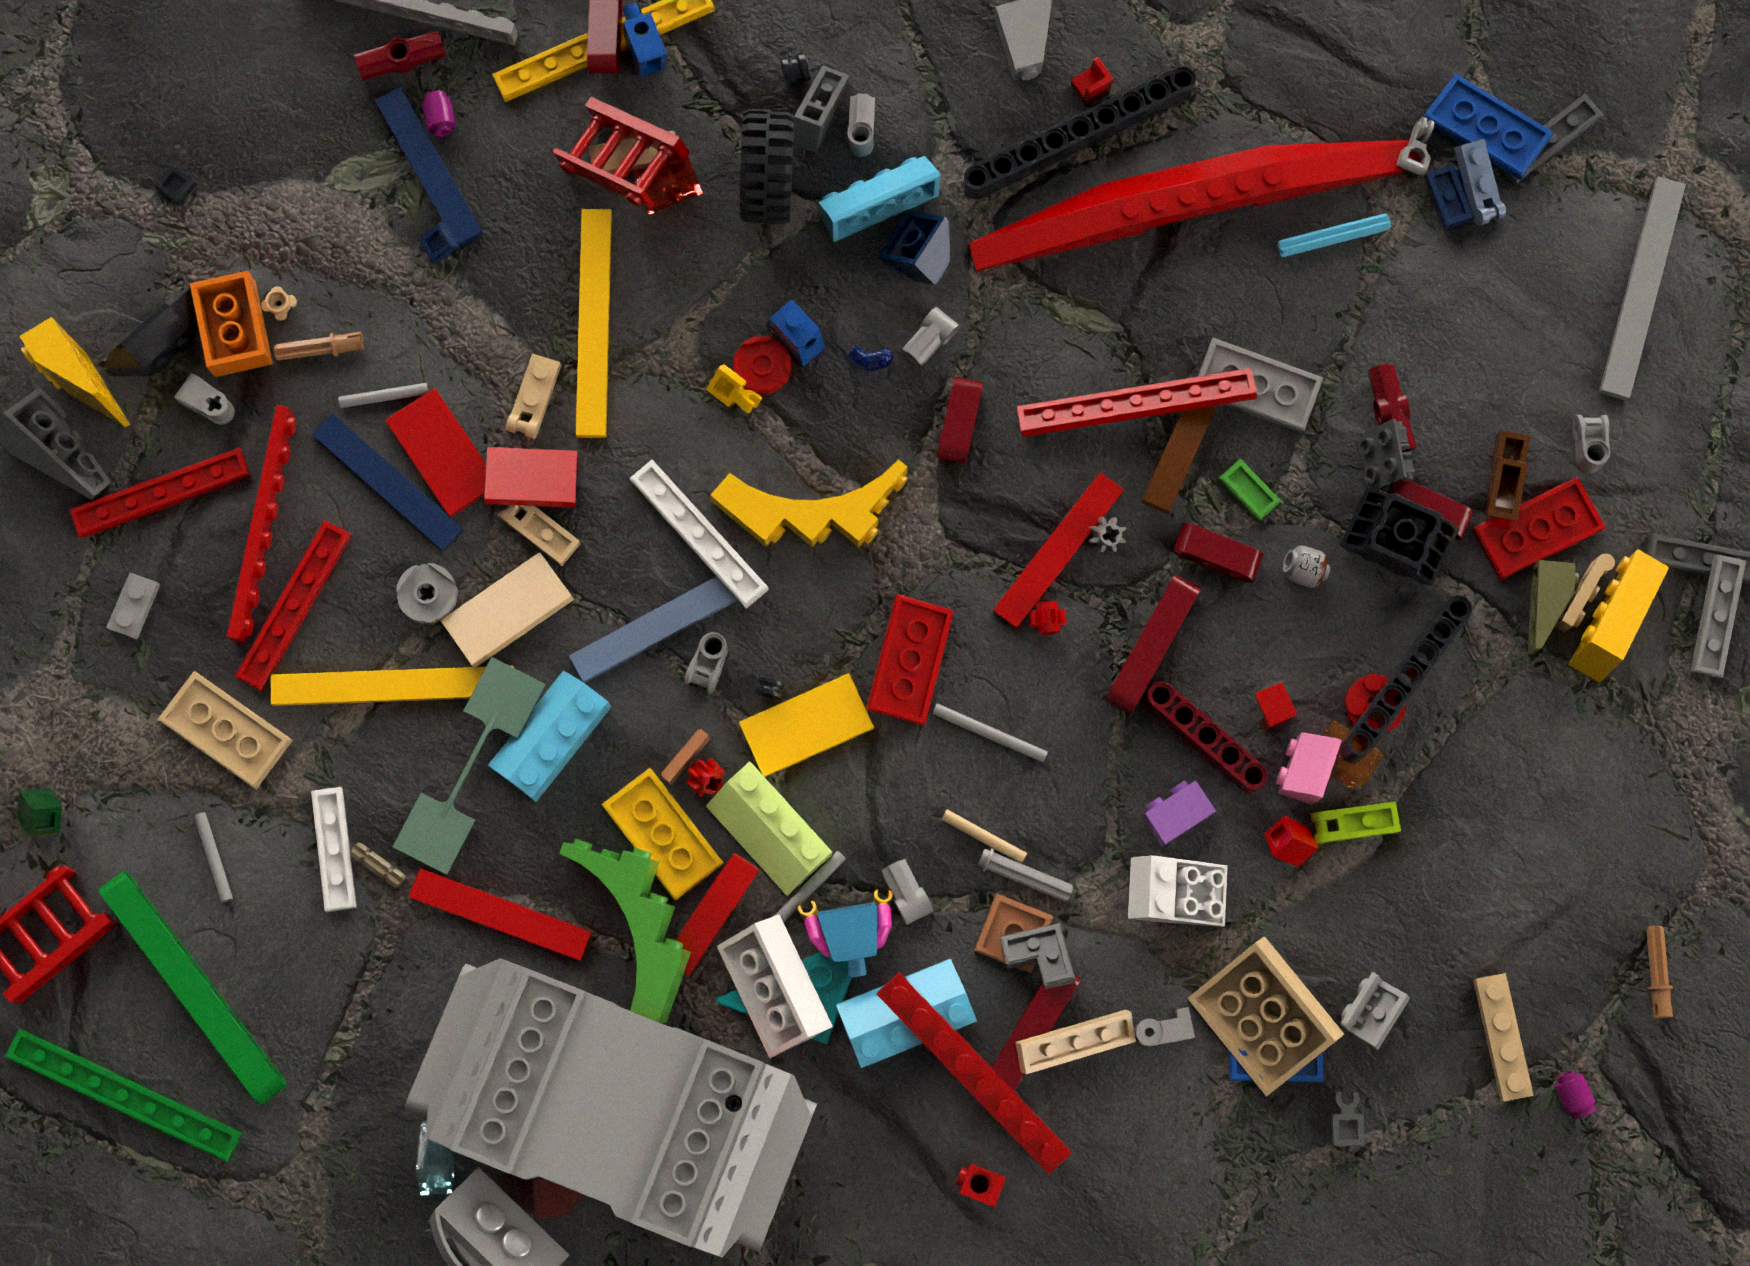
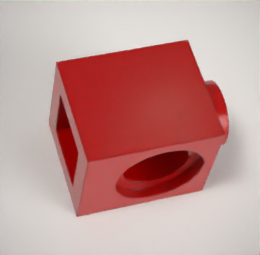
(994, 1187)

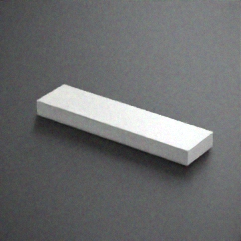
(333, 849)

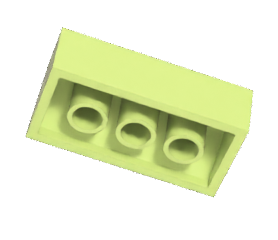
(769, 829)

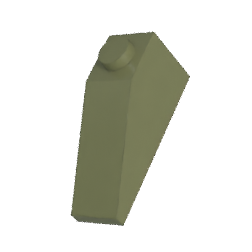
(1551, 591)

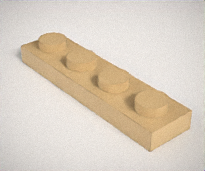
(1503, 1037)
(1075, 1041)

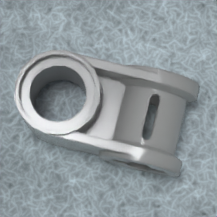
(203, 398)
(1591, 436)
(707, 664)

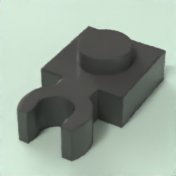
(1347, 1127)

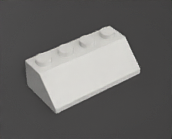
(774, 985)

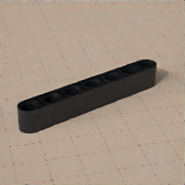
(1399, 690)

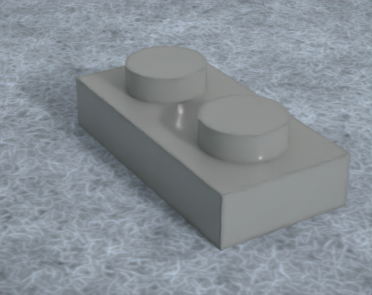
(133, 606)

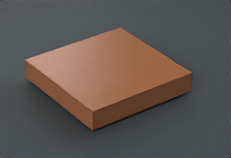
(1008, 918)

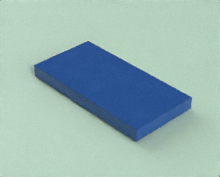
(1473, 114)

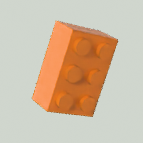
(231, 323)

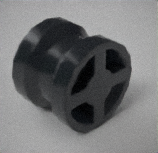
(795, 69)

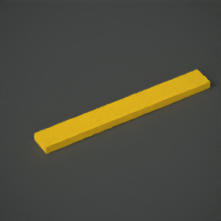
(572, 55)
(593, 323)
(374, 686)

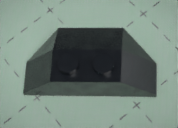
(156, 339)

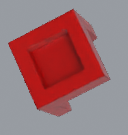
(1093, 82)
(1275, 706)
(1291, 841)

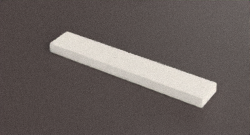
(699, 534)

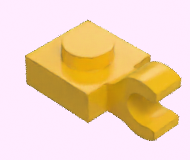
(729, 389)

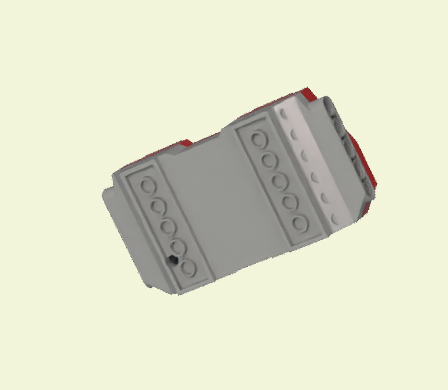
(611, 1107)

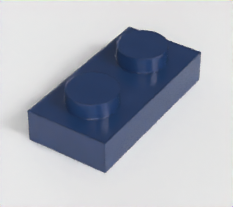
(1448, 196)

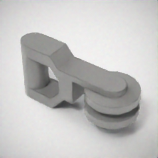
(1423, 131)

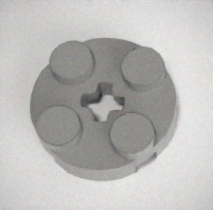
(421, 577)

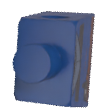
(646, 49)
(794, 331)

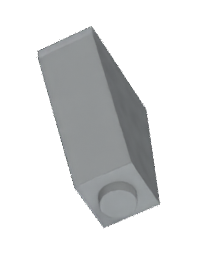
(1024, 35)

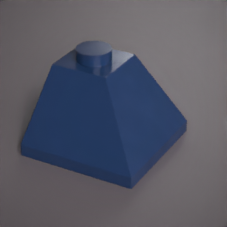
(919, 247)

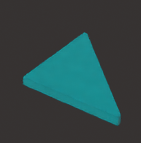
(829, 981)

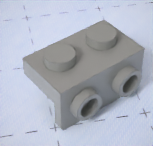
(1373, 1011)

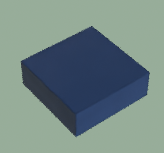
(438, 242)

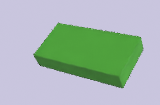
(1249, 490)

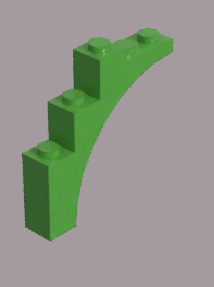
(658, 962)

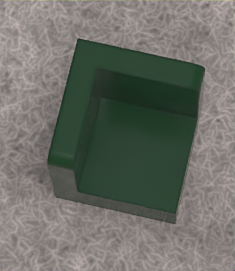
(39, 811)

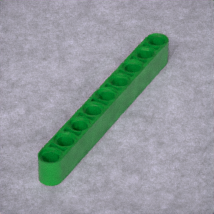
(192, 987)

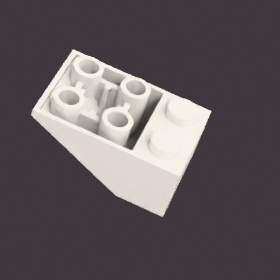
(1177, 891)

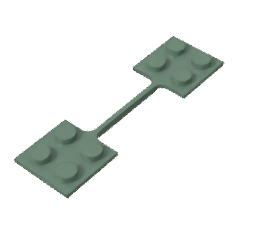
(435, 828)

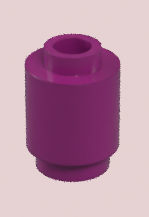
(438, 113)
(1575, 1094)

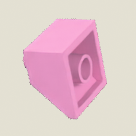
(1308, 767)

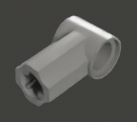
(861, 124)
(934, 331)
(910, 899)

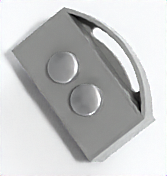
(490, 1228)

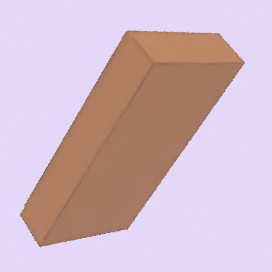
(685, 756)

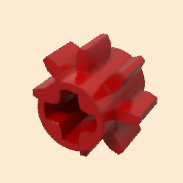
(1048, 618)
(705, 777)

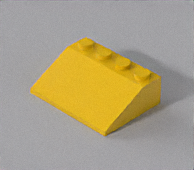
(69, 368)

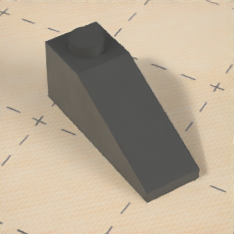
(818, 108)

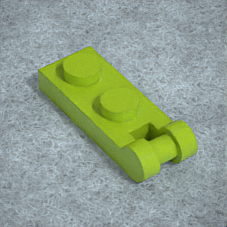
(1357, 822)

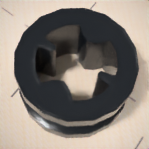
(769, 688)

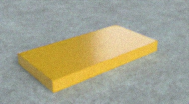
(806, 725)
(659, 825)

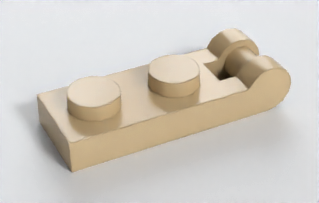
(533, 395)
(541, 532)
(1586, 592)

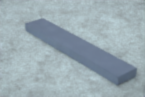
(651, 629)

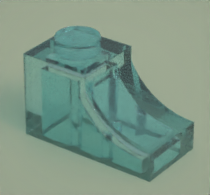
(434, 1166)

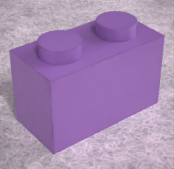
(1177, 813)

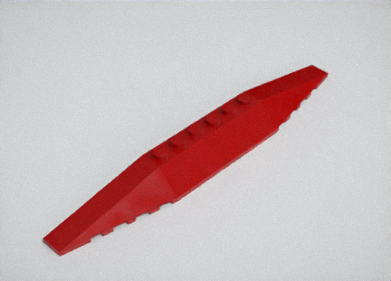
(1187, 192)

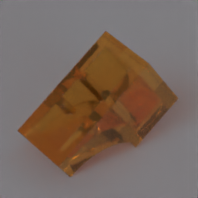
(1357, 773)

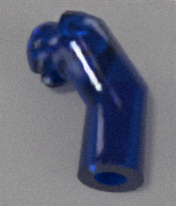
(871, 361)

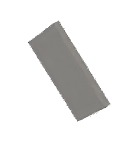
(1283, 391)

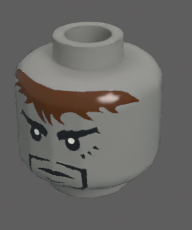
(1306, 566)

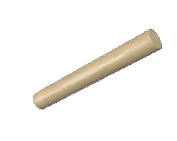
(984, 836)

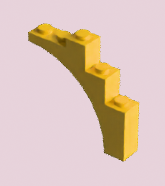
(811, 520)

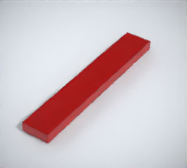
(160, 493)
(1057, 550)
(293, 605)
(500, 914)

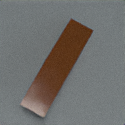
(1177, 458)

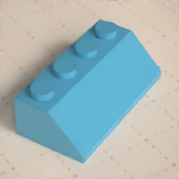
(879, 197)
(550, 735)
(879, 1032)

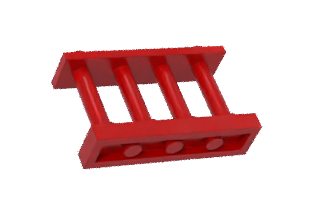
(624, 126)
(70, 945)

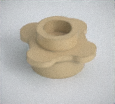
(275, 295)

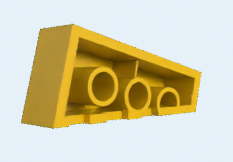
(1619, 615)

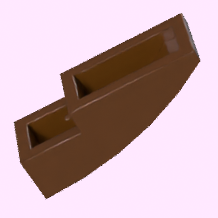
(1507, 475)

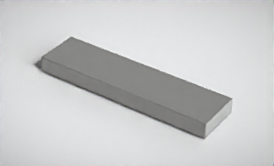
(1718, 616)

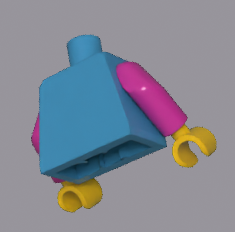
(850, 931)

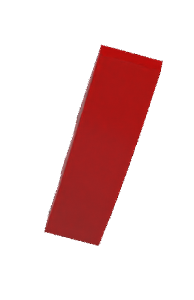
(716, 908)

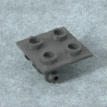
(1383, 455)

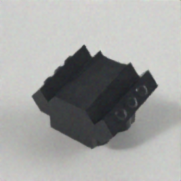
(1400, 535)

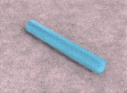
(1334, 235)

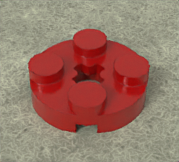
(1358, 695)

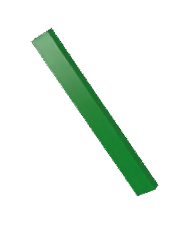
(124, 1095)

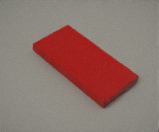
(441, 451)
(1541, 530)
(909, 660)

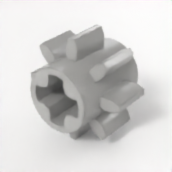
(1114, 539)

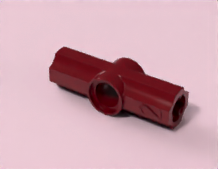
(417, 50)
(1389, 400)

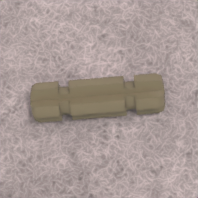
(377, 865)

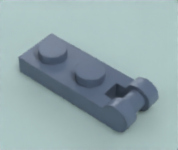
(1479, 182)

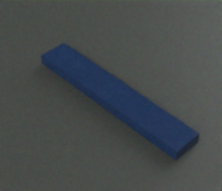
(428, 166)
(388, 482)

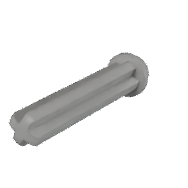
(1025, 875)

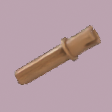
(333, 344)
(1660, 985)

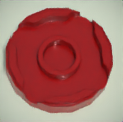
(763, 364)

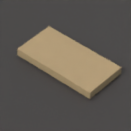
(507, 610)
(225, 730)

